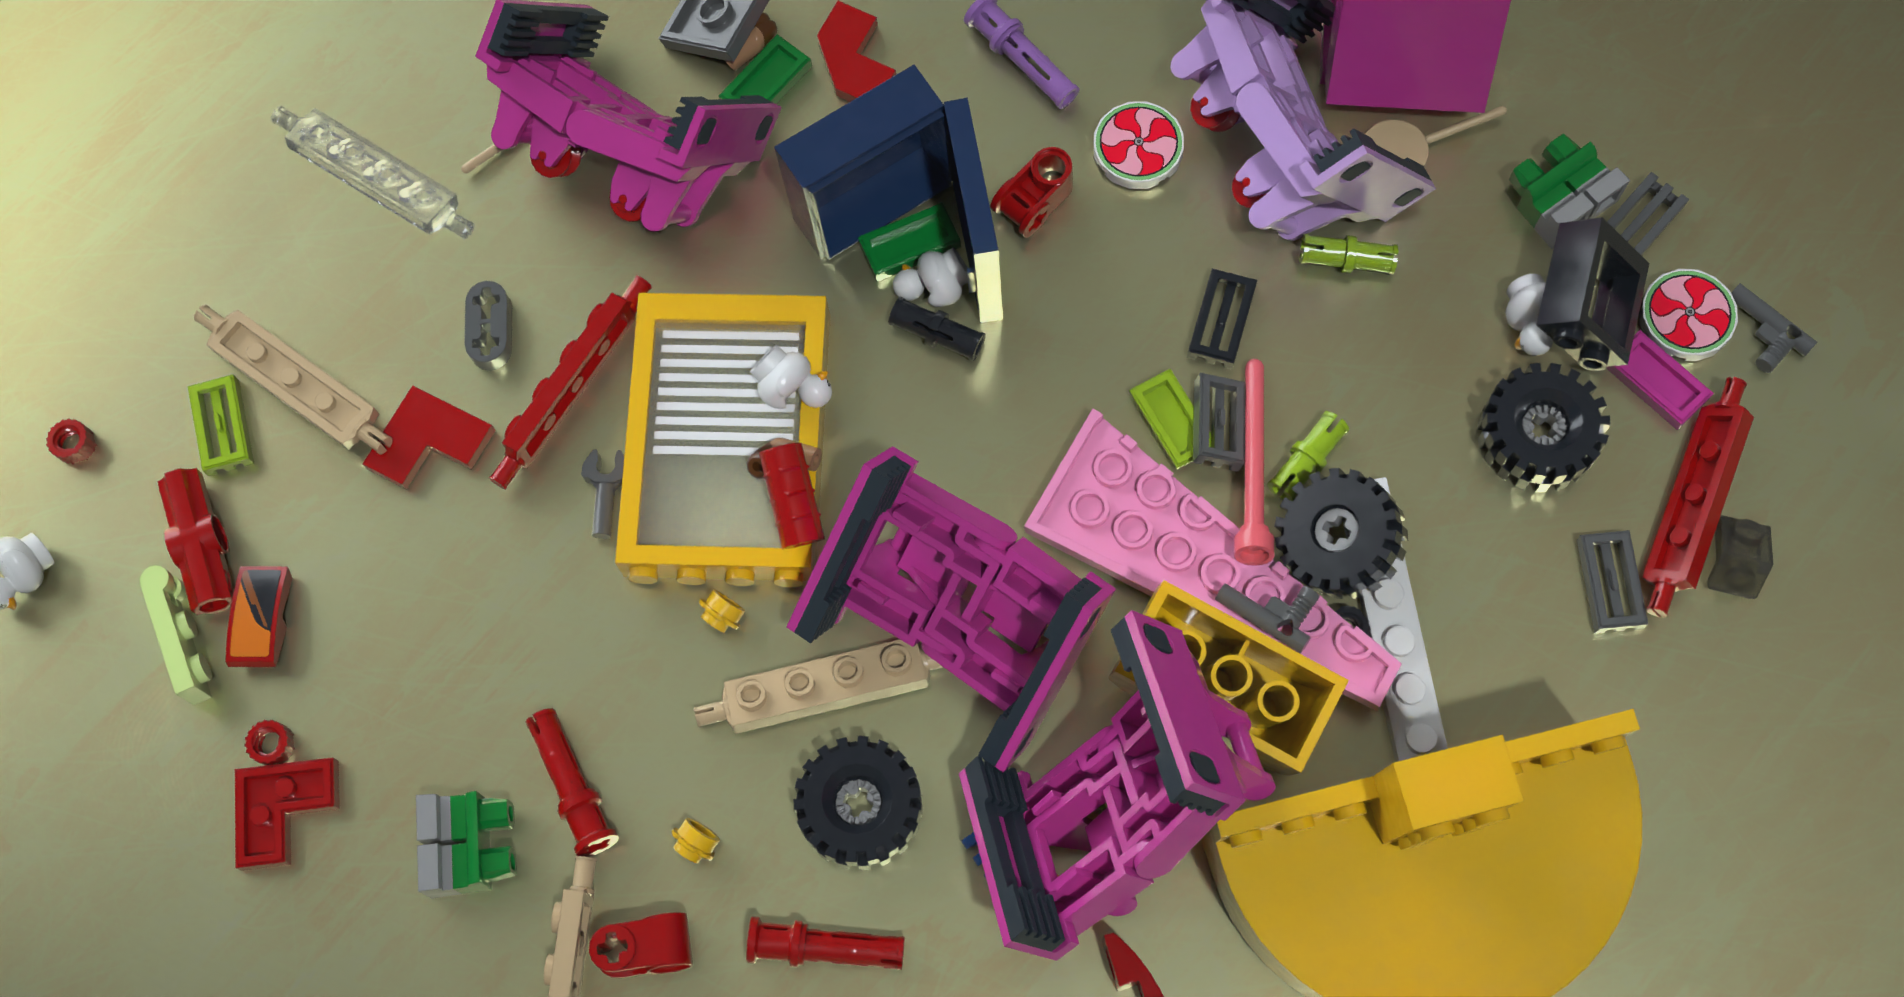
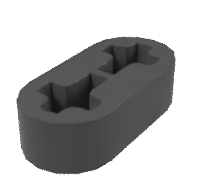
(498, 325)

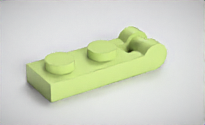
(175, 634)

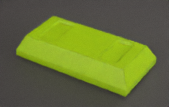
(1168, 414)

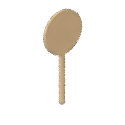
(1408, 141)

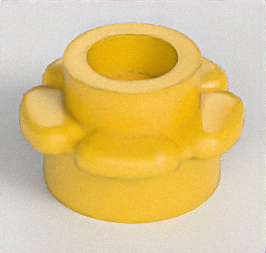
(721, 611)
(695, 841)

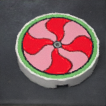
(1138, 145)
(1688, 314)

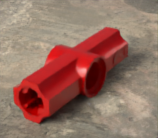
(196, 541)

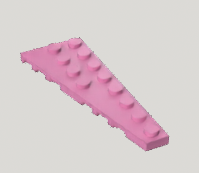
(1145, 527)

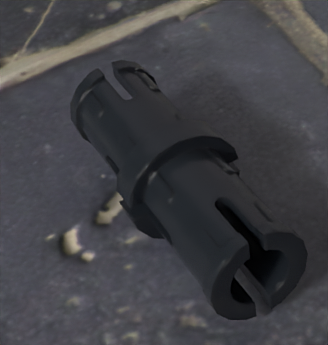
(936, 328)

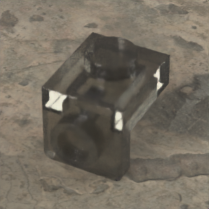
(1742, 557)

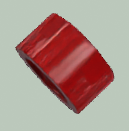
(61, 432)
(256, 737)

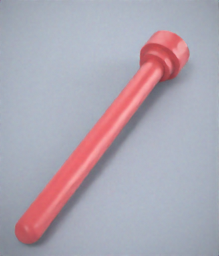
(1254, 542)

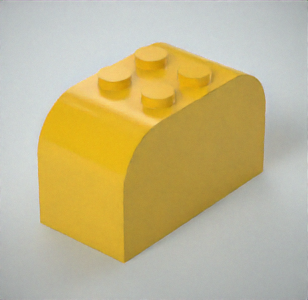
(1276, 686)

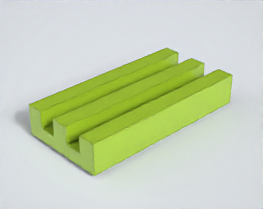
(227, 459)

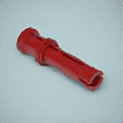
(577, 802)
(799, 944)

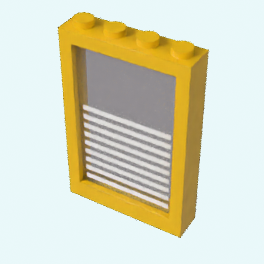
(696, 422)

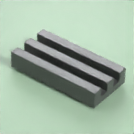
(1661, 195)
(1216, 454)
(1618, 622)

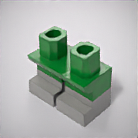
(1571, 191)
(457, 843)

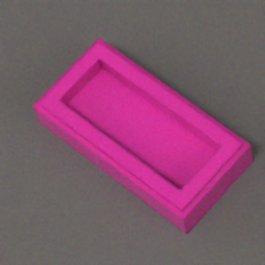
(1661, 382)

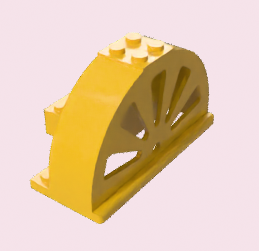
(1443, 869)

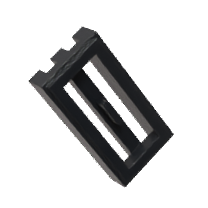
(1212, 352)

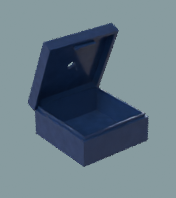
(885, 160)

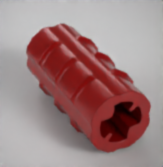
(791, 495)

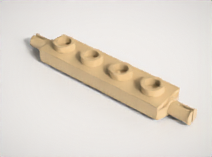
(293, 379)
(820, 686)
(572, 923)

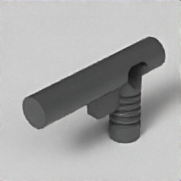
(1772, 330)
(1274, 614)

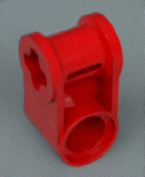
(1030, 197)
(653, 946)

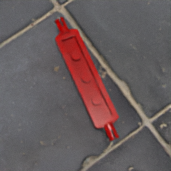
(559, 392)
(1698, 497)

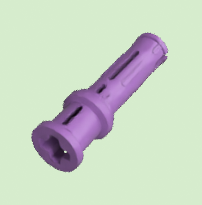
(1006, 36)

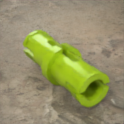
(1348, 254)
(1308, 455)

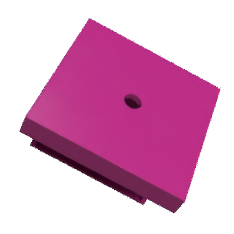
(1412, 53)

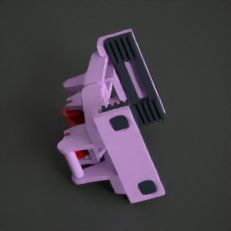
(1303, 172)

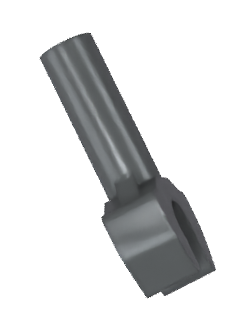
(605, 491)

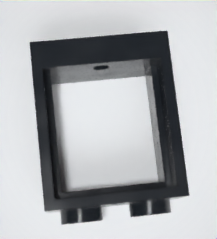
(1580, 255)

